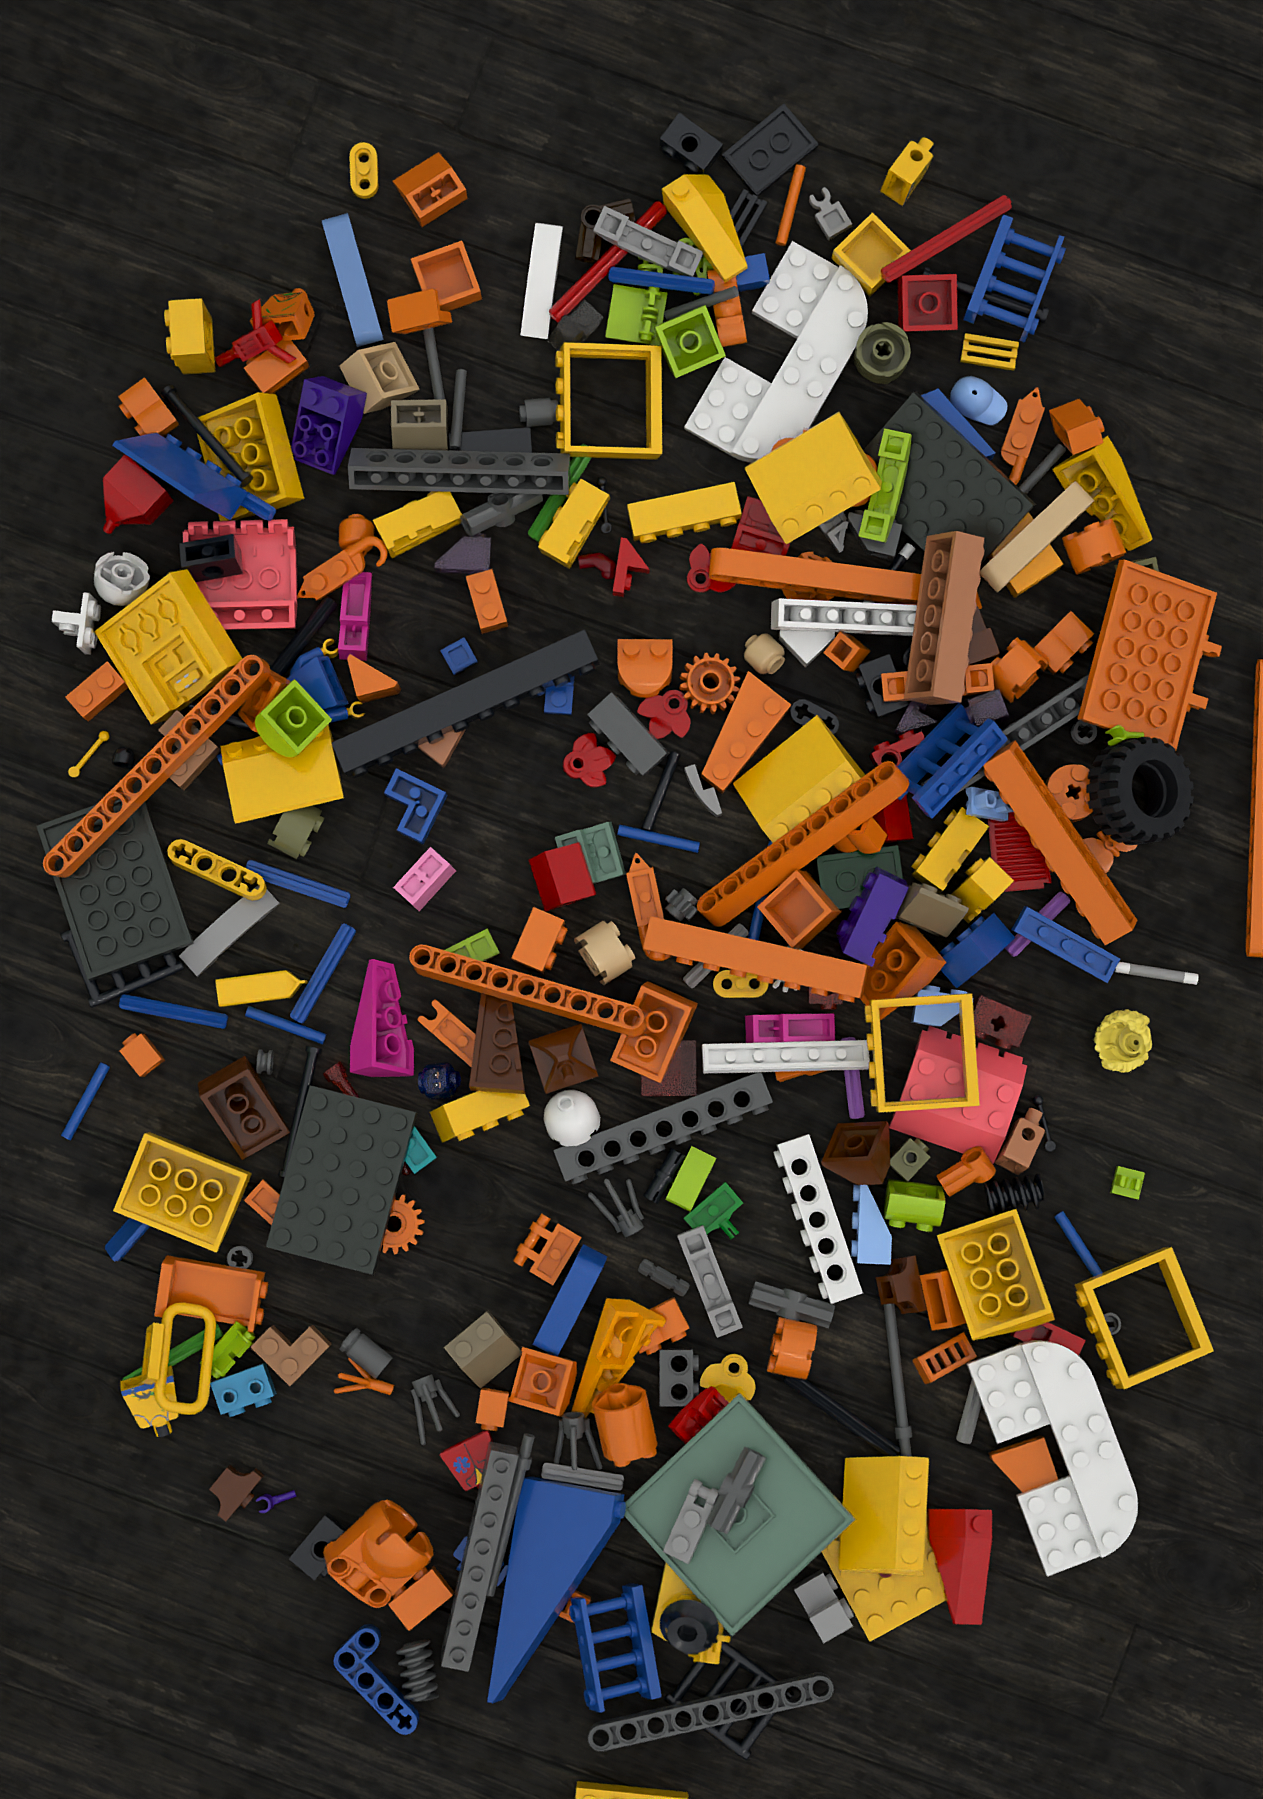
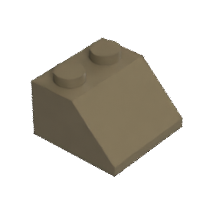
(483, 1349)

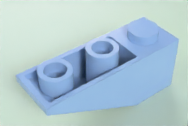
(872, 1236)

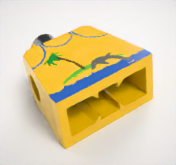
(908, 170)
(144, 1406)

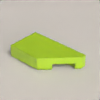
(478, 947)

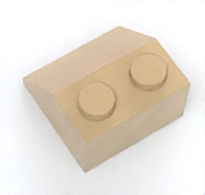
(380, 374)

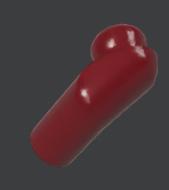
(600, 561)

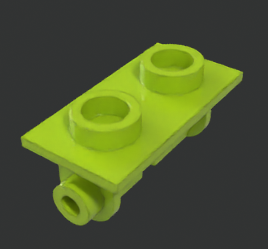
(232, 1344)

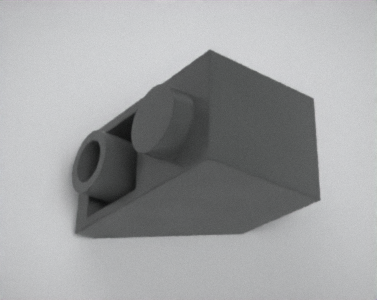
(872, 547)

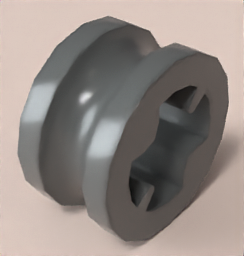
(1085, 740)
(264, 1062)
(245, 1251)

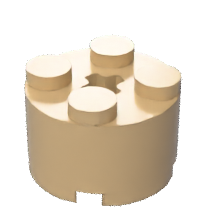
(604, 951)

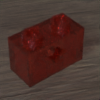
(1014, 1022)

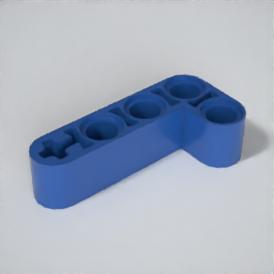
(570, 1300)
(381, 1683)

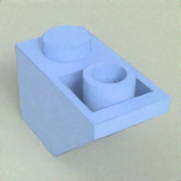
(934, 1014)

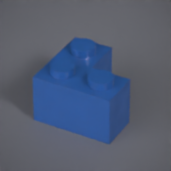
(422, 802)
(975, 948)

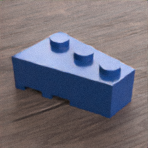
(954, 417)

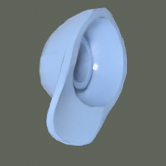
(985, 406)

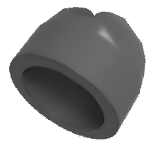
(1111, 1317)

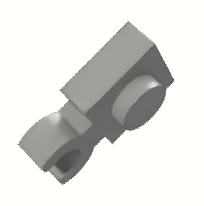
(831, 216)

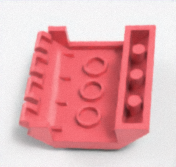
(267, 588)
(939, 1074)

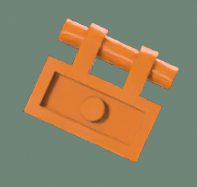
(553, 1255)

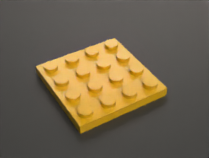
(889, 1601)

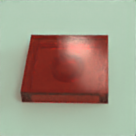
(680, 1076)

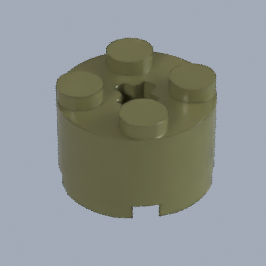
(873, 340)
(295, 829)

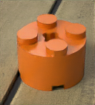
(1094, 546)
(1017, 669)
(1075, 778)
(792, 1348)

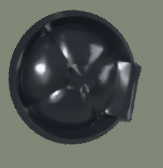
(689, 1626)

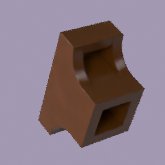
(902, 1286)
(234, 1490)

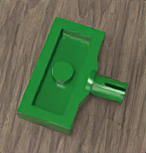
(716, 1211)

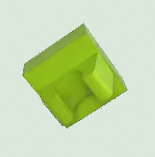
(1127, 1182)

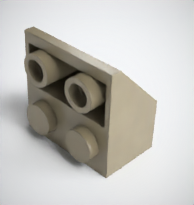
(419, 424)
(931, 910)

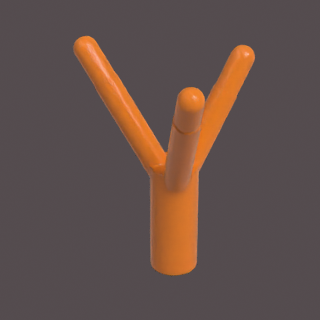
(364, 1383)

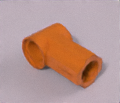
(972, 1168)

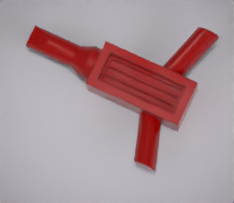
(261, 338)

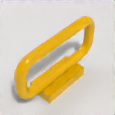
(157, 1357)

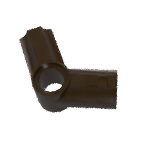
(590, 243)

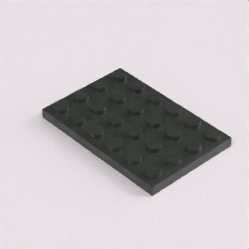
(950, 481)
(121, 896)
(341, 1180)

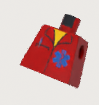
(468, 1458)

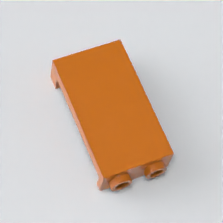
(225, 1290)

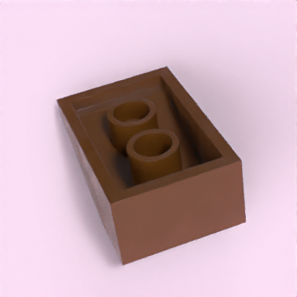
(242, 1107)

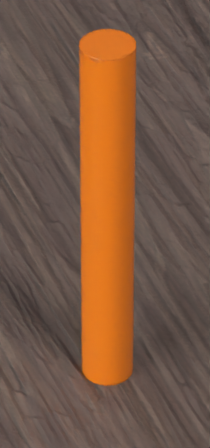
(790, 205)

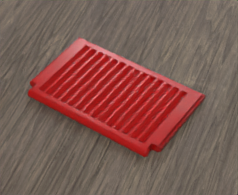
(1017, 856)

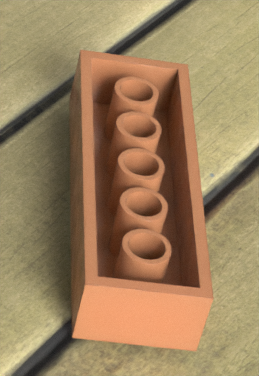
(944, 618)

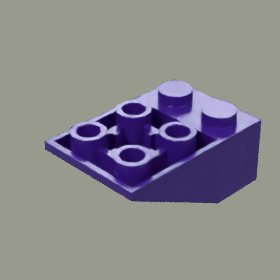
(326, 422)

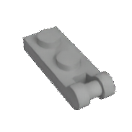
(691, 1522)

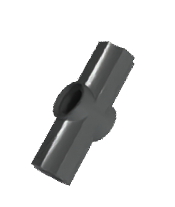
(498, 511)
(791, 1304)
(736, 1490)

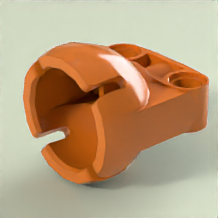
(375, 1555)

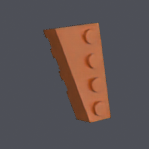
(748, 725)

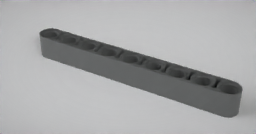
(699, 1721)

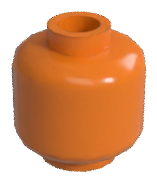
(353, 530)

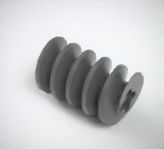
(418, 1671)

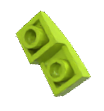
(690, 1178)

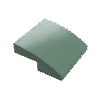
(599, 850)

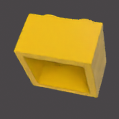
(868, 251)

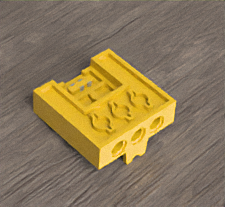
(168, 646)

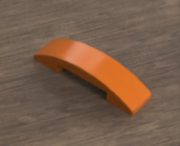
(977, 680)

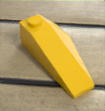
(706, 219)
(1107, 482)

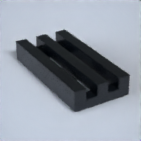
(753, 199)

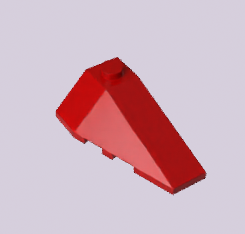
(962, 1554)

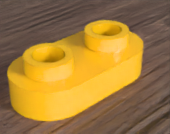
(363, 172)
(740, 986)

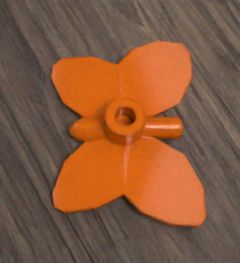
(1105, 849)

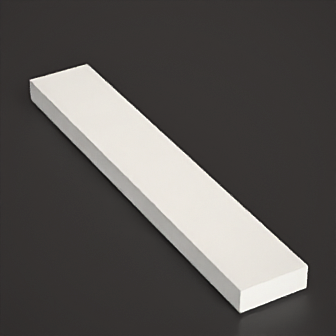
(785, 1056)

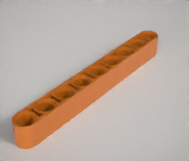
(814, 576)
(803, 843)
(536, 999)

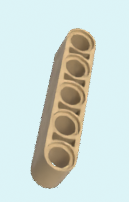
(1036, 536)

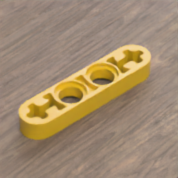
(218, 866)

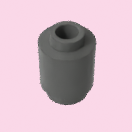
(538, 412)

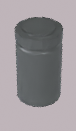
(365, 1353)

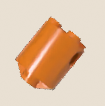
(624, 1424)

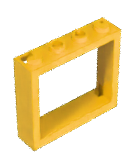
(652, 355)
(968, 1053)
(1183, 1301)

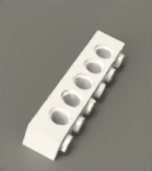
(843, 617)
(848, 1283)

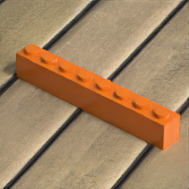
(1059, 843)
(755, 957)

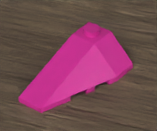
(379, 1034)

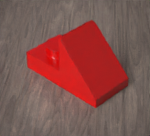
(627, 561)

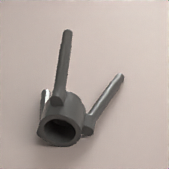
(628, 1221)
(426, 1390)
(574, 1425)

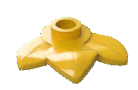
(729, 1383)

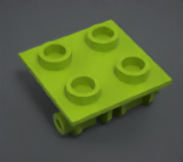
(635, 314)

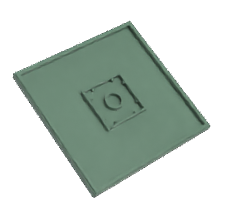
(775, 1533)

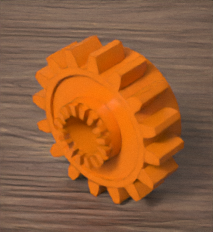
(714, 669)
(409, 1227)

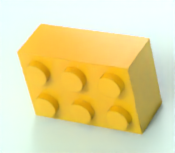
(191, 336)

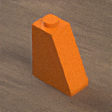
(1026, 1463)

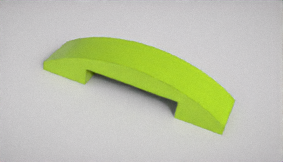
(892, 471)

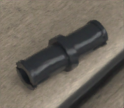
(664, 1175)

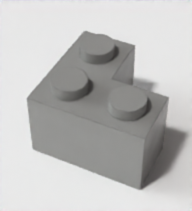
(822, 1605)

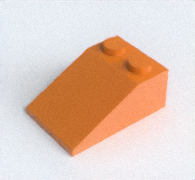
(901, 966)
(666, 1024)

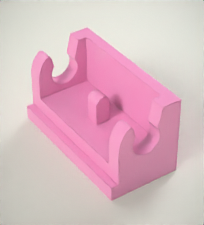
(424, 879)

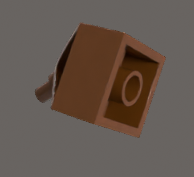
(563, 1058)

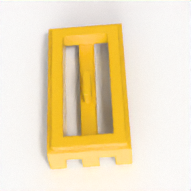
(989, 351)

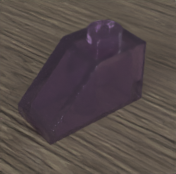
(467, 556)
(987, 706)

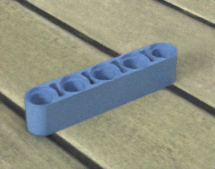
(352, 280)

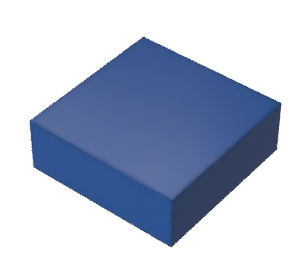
(459, 656)

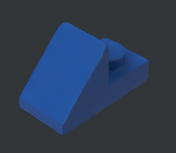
(559, 699)

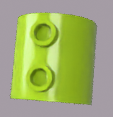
(689, 341)
(291, 720)
(914, 1204)

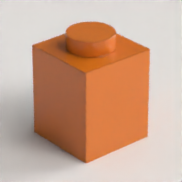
(846, 651)
(141, 1054)
(492, 1408)

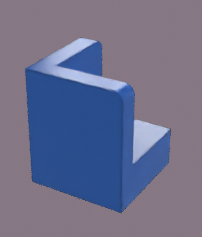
(755, 276)

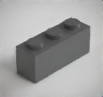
(627, 735)

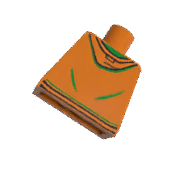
(290, 314)

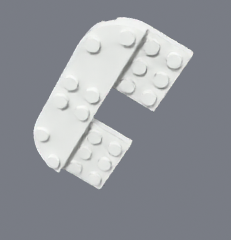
(826, 315)
(1097, 1502)

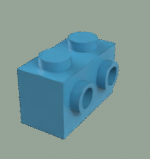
(243, 1389)

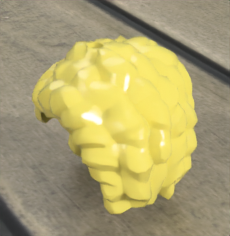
(1123, 1040)

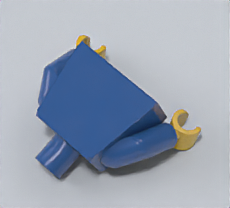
(318, 678)

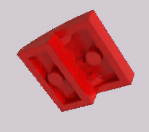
(757, 531)
(697, 1414)

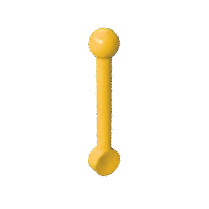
(75, 770)

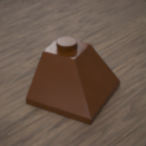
(859, 1152)

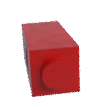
(1051, 1333)

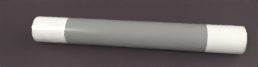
(1158, 973)

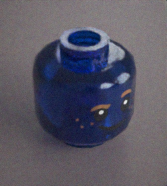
(438, 1081)

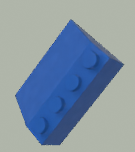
(185, 471)

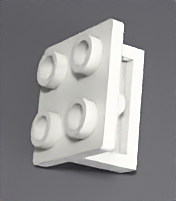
(80, 624)

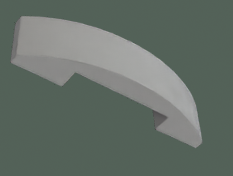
(646, 243)
(226, 931)
(709, 1281)

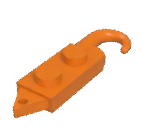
(1022, 433)
(340, 569)
(644, 898)

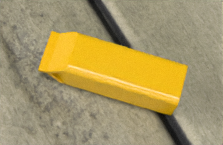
(257, 988)

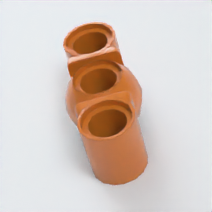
(728, 314)

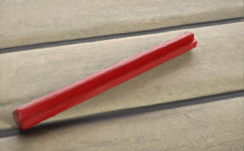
(946, 238)
(602, 267)

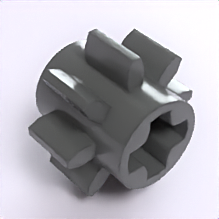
(681, 904)

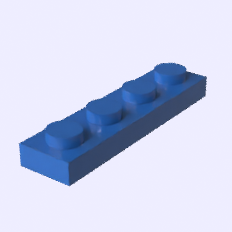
(1065, 944)

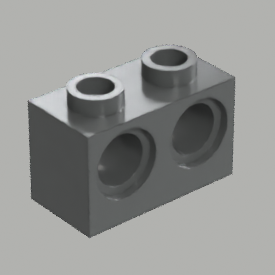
(669, 1377)

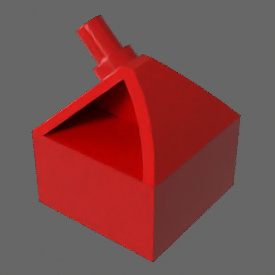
(132, 496)

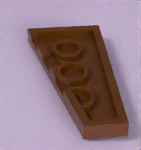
(496, 1048)

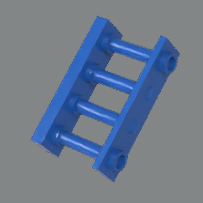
(988, 282)
(958, 768)
(641, 1655)

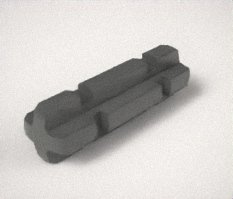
(663, 1277)

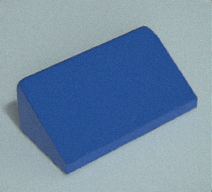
(125, 1239)

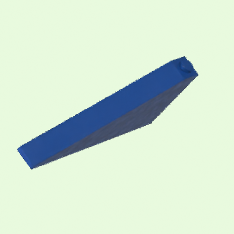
(552, 1548)

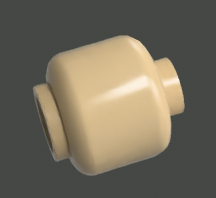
(764, 653)

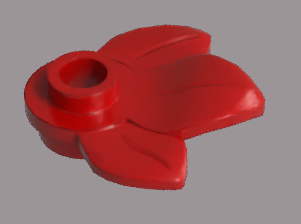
(700, 565)
(663, 717)
(592, 760)

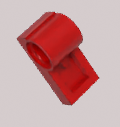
(907, 742)

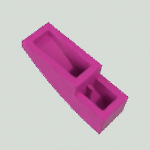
(355, 617)
(789, 1028)

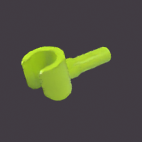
(1119, 735)

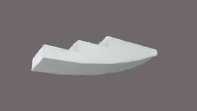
(541, 280)

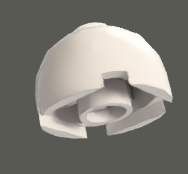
(120, 578)
(571, 1117)

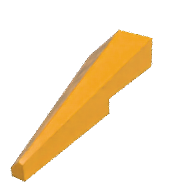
(619, 1336)

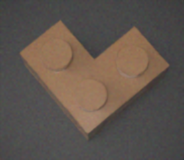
(197, 761)
(287, 1358)

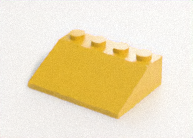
(259, 443)
(813, 478)
(797, 779)
(270, 783)
(182, 1191)
(995, 1276)
(890, 1515)

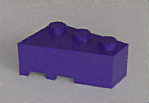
(871, 915)

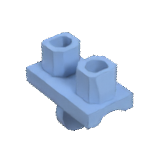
(986, 804)

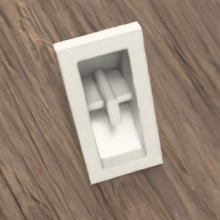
(806, 644)

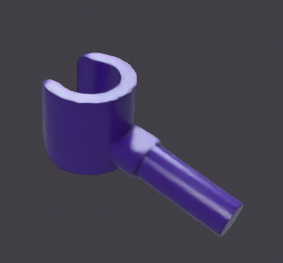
(275, 1499)

